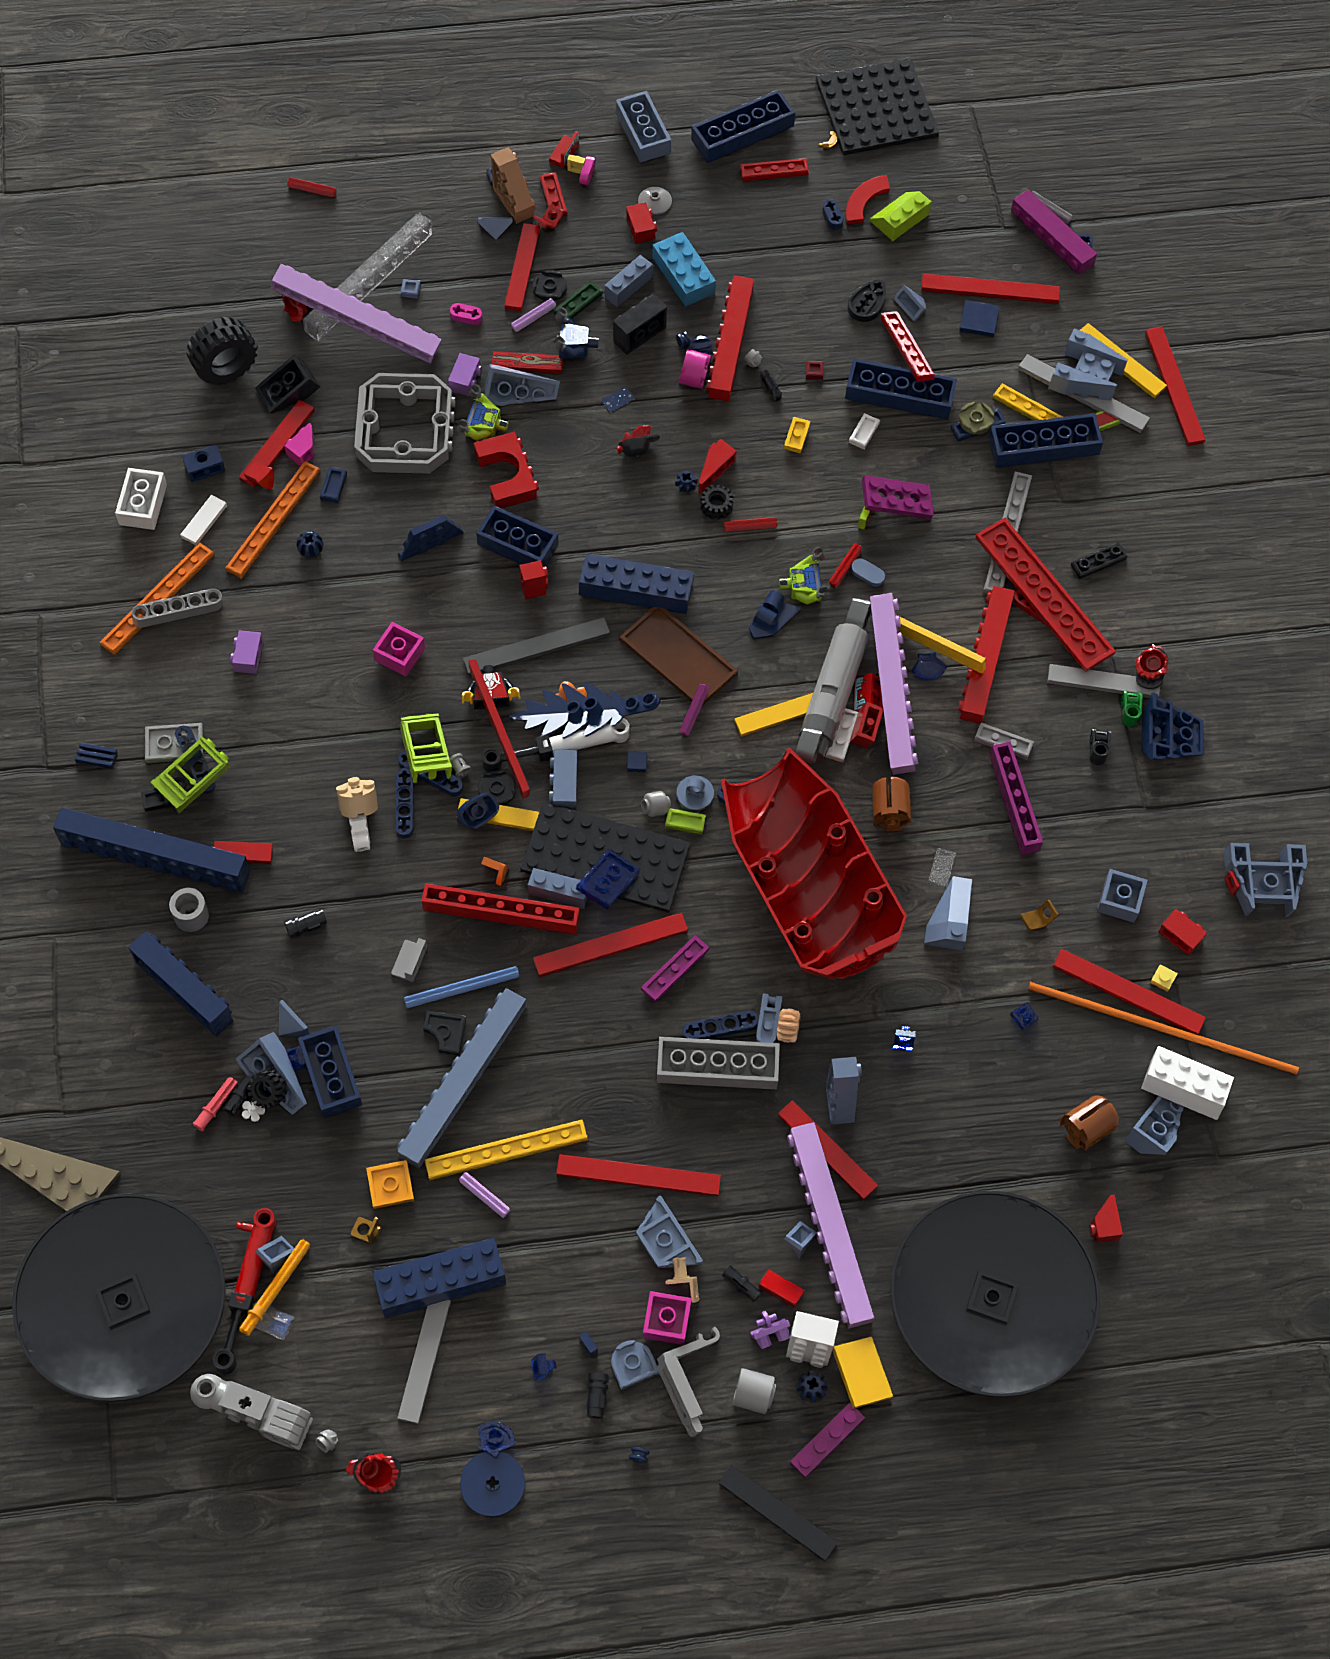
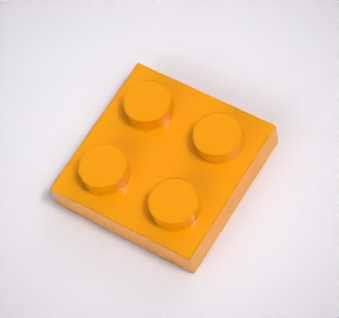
(390, 1184)

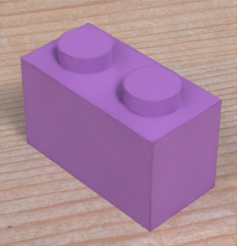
(464, 374)
(247, 652)

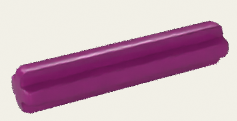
(694, 710)

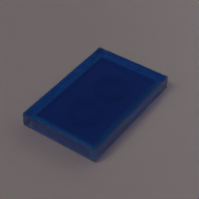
(608, 879)

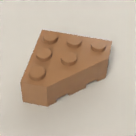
(511, 185)

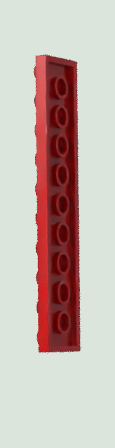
(1045, 594)

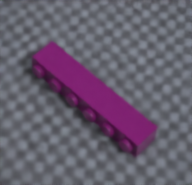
(1053, 231)
(1016, 798)

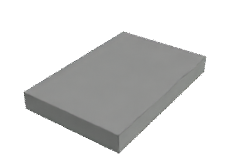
(162, 743)

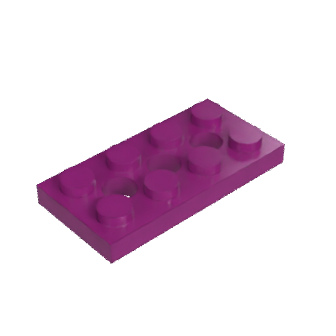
(890, 503)

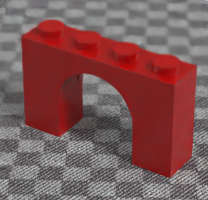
(508, 449)

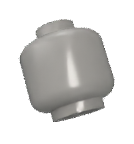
(655, 804)

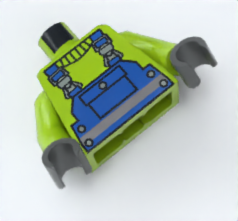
(482, 419)
(805, 580)

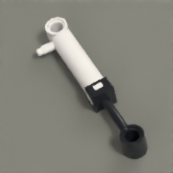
(546, 745)

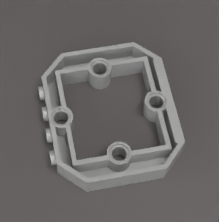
(367, 423)

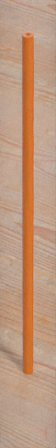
(1163, 1028)

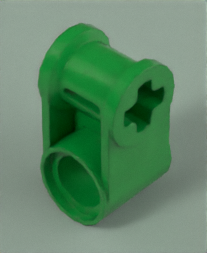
(1131, 705)

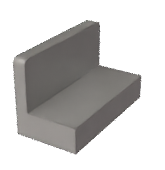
(409, 959)

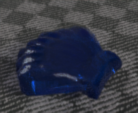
(929, 666)
(495, 1437)

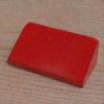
(781, 1288)

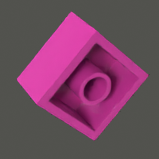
(399, 649)
(667, 1318)

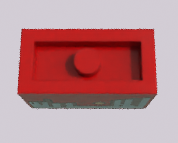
(566, 147)
(867, 689)

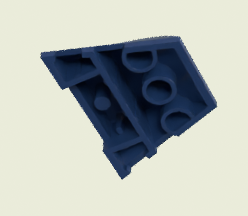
(1170, 731)

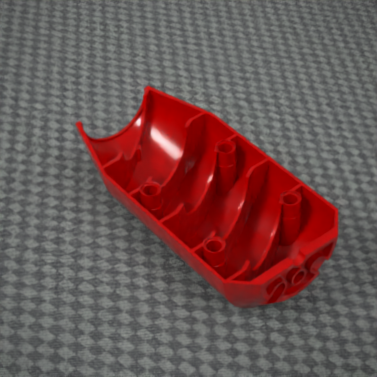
(813, 870)

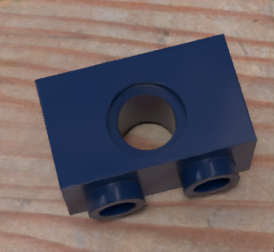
(211, 464)

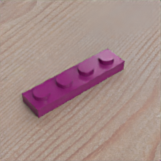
(675, 968)
(827, 1440)

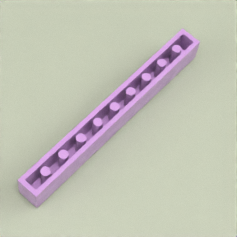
(355, 313)
(893, 683)
(831, 1226)

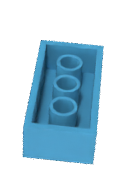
(684, 269)

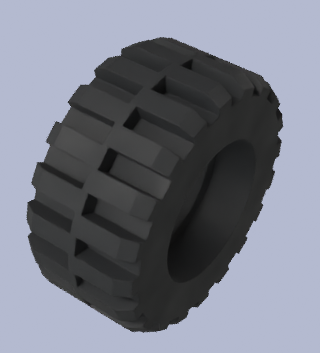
(222, 350)

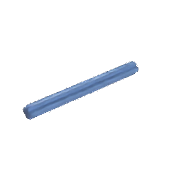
(461, 987)

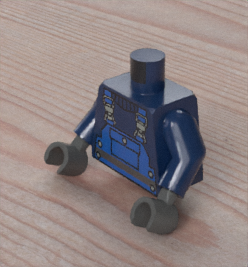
(573, 338)

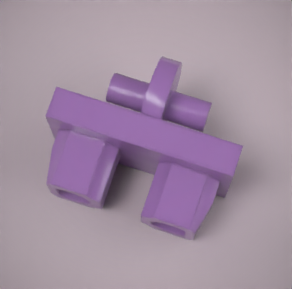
(779, 1327)

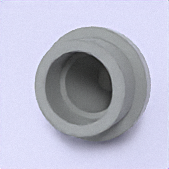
(753, 358)
(326, 1440)

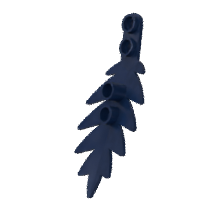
(595, 710)

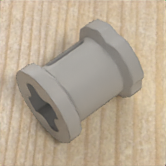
(459, 766)

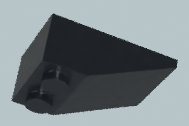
(287, 385)

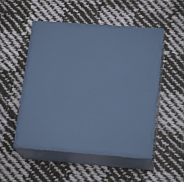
(410, 288)

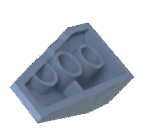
(514, 386)
(950, 919)
(271, 1054)
(1157, 1128)

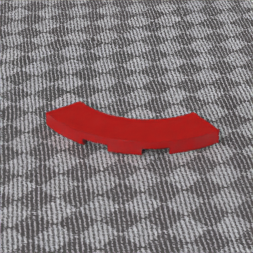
(862, 195)

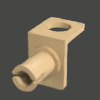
(681, 1277)

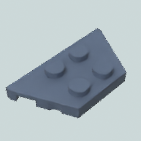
(665, 1237)

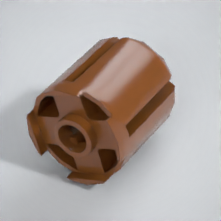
(899, 814)
(1090, 1122)

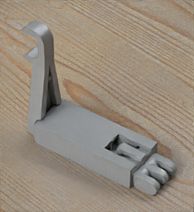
(678, 1385)

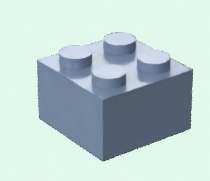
(1122, 895)

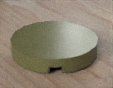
(976, 418)

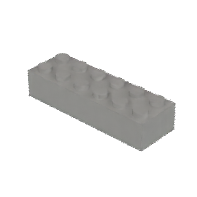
(718, 1063)

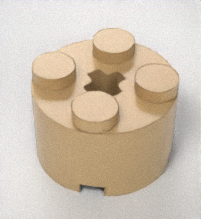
(357, 797)

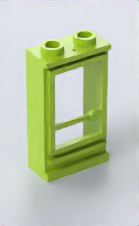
(425, 763)
(173, 791)

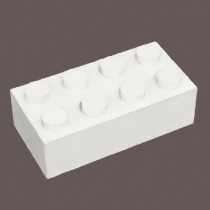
(1187, 1083)
(812, 1339)

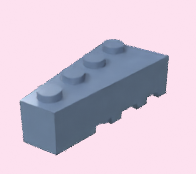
(842, 1089)

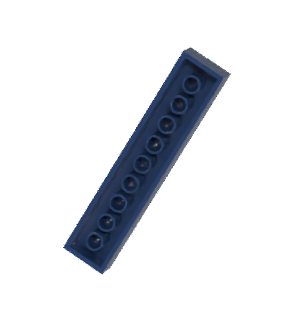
(152, 850)

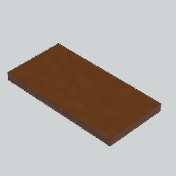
(677, 653)

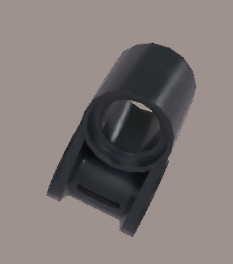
(1099, 743)

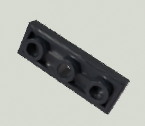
(1099, 560)

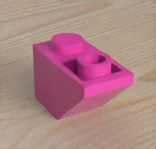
(301, 446)

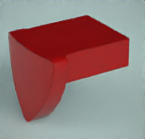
(261, 475)

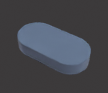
(868, 572)

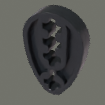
(873, 306)

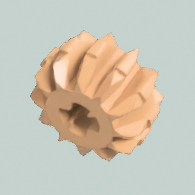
(788, 1025)

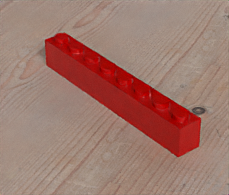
(731, 338)
(987, 646)
(500, 909)

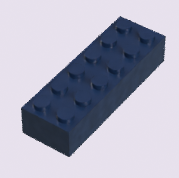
(743, 126)
(899, 389)
(1045, 440)
(636, 583)
(181, 983)
(439, 1277)

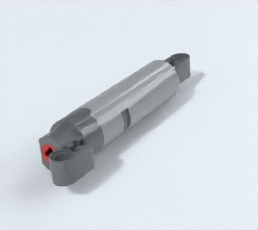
(834, 684)

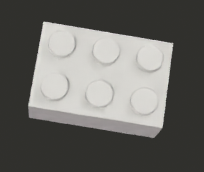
(141, 498)

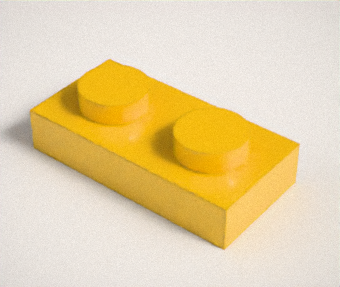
(797, 435)

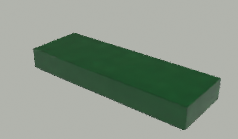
(580, 300)

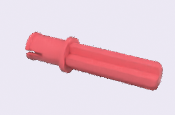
(214, 1105)

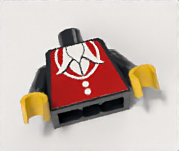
(499, 687)

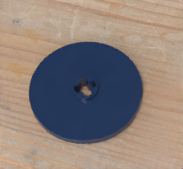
(504, 1495)

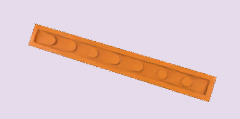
(272, 519)
(164, 589)

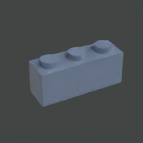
(628, 281)
(564, 778)
(556, 888)

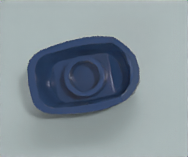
(478, 810)

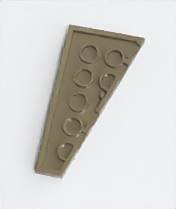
(56, 1176)

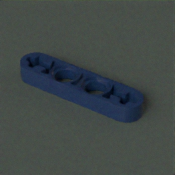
(197, 758)
(439, 785)
(404, 803)
(719, 1022)

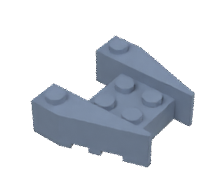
(1093, 370)
(1267, 880)

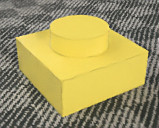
(575, 163)
(1163, 978)

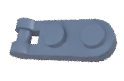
(768, 1019)

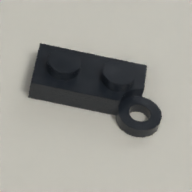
(154, 800)

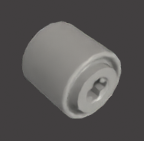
(183, 904)
(754, 1391)

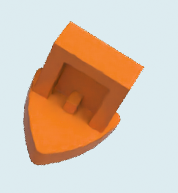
(501, 868)

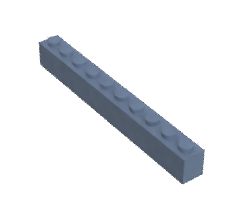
(462, 1078)

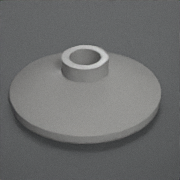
(656, 199)

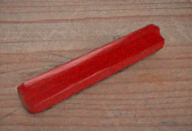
(311, 187)
(750, 524)
(845, 565)

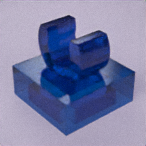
(1024, 1015)
(904, 1038)
(296, 1057)
(542, 1366)

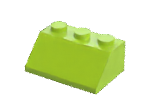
(902, 214)

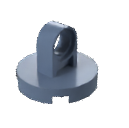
(695, 793)

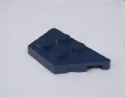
(429, 535)

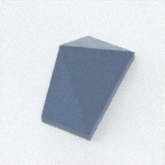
(495, 225)
(910, 302)
(290, 1023)
(800, 1238)
(275, 1253)

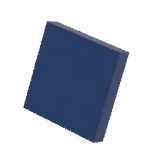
(979, 318)

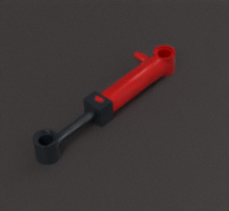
(243, 1295)

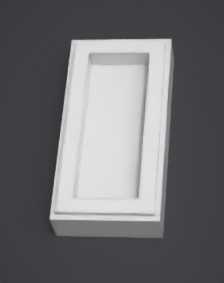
(864, 431)

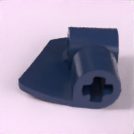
(772, 615)

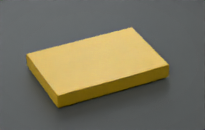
(862, 1372)

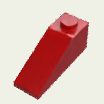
(718, 460)

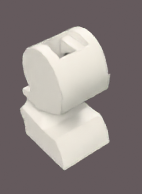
(360, 833)

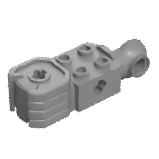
(272, 1417)

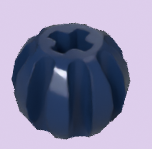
(702, 344)
(309, 544)
(817, 1390)

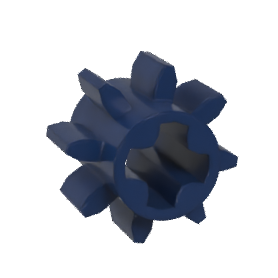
(686, 481)

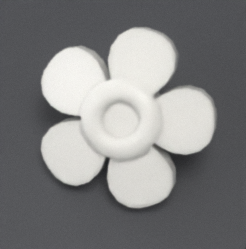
(252, 1110)

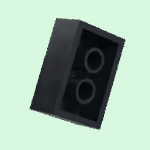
(639, 324)

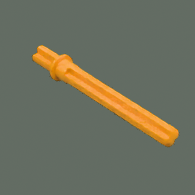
(256, 1314)

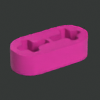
(587, 170)
(466, 314)

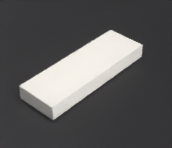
(203, 520)
(843, 736)

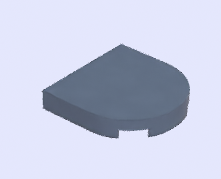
(633, 1363)

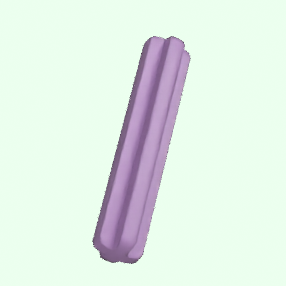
(533, 315)
(485, 1195)

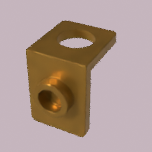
(1036, 919)
(373, 1232)

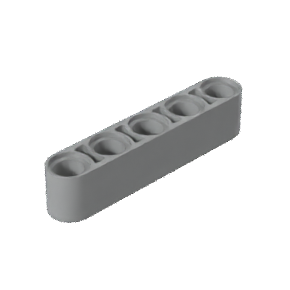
(183, 601)

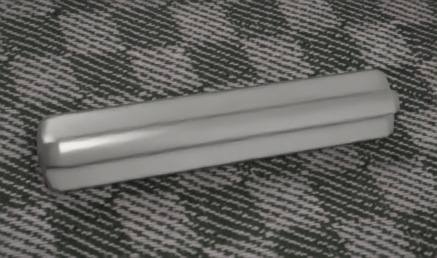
(1062, 214)

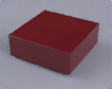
(814, 370)

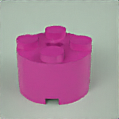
(694, 369)

